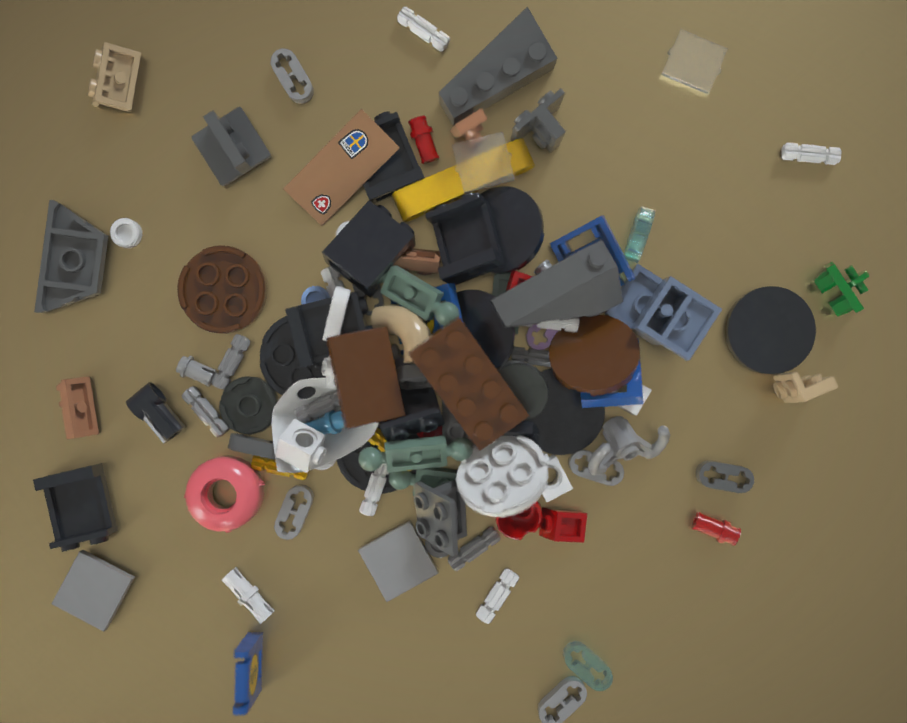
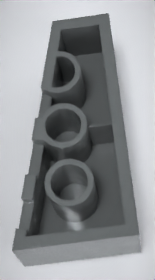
(503, 67)

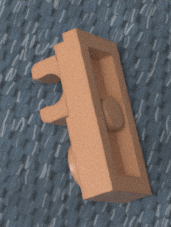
(469, 126)
(420, 260)
(78, 407)

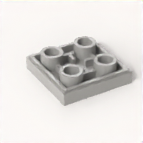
(398, 561)
(93, 590)

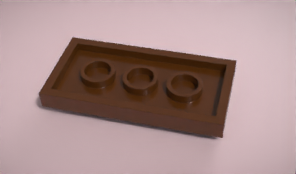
(468, 383)

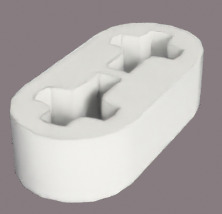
(337, 312)

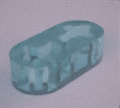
(639, 234)
(583, 671)

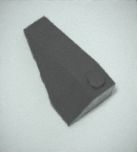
(571, 288)

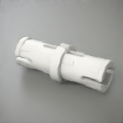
(248, 595)

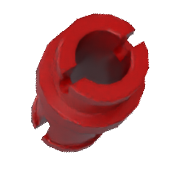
(422, 135)
(722, 531)

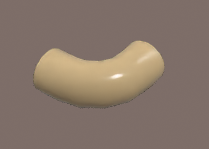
(402, 323)

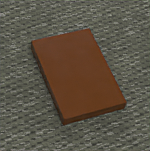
(365, 377)

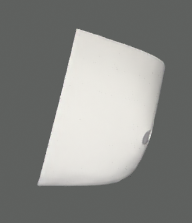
(336, 444)

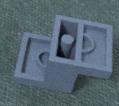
(665, 312)

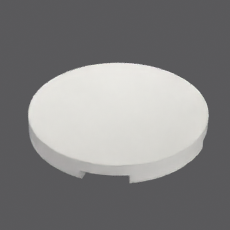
(503, 476)

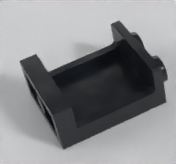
(399, 169)
(466, 239)
(368, 247)
(309, 322)
(420, 410)
(78, 506)

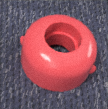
(248, 489)

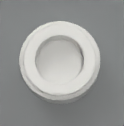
(126, 233)

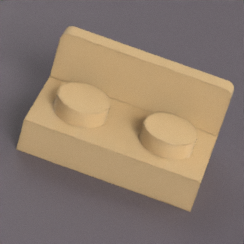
(115, 77)
(796, 389)

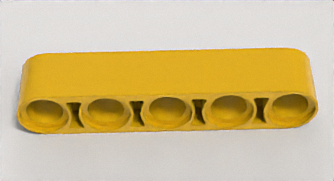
(446, 186)

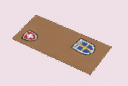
(341, 167)

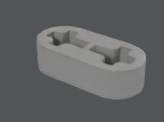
(297, 72)
(613, 480)
(288, 508)
(557, 696)

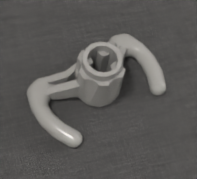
(625, 445)

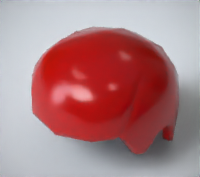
(522, 523)

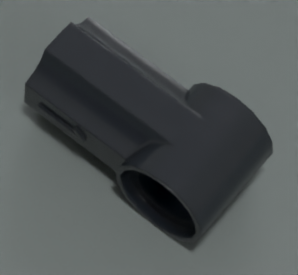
(151, 406)

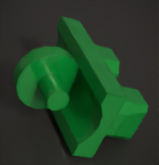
(847, 300)

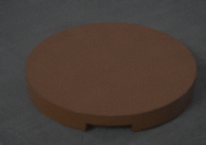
(222, 289)
(595, 357)

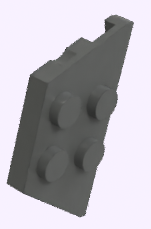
(70, 260)

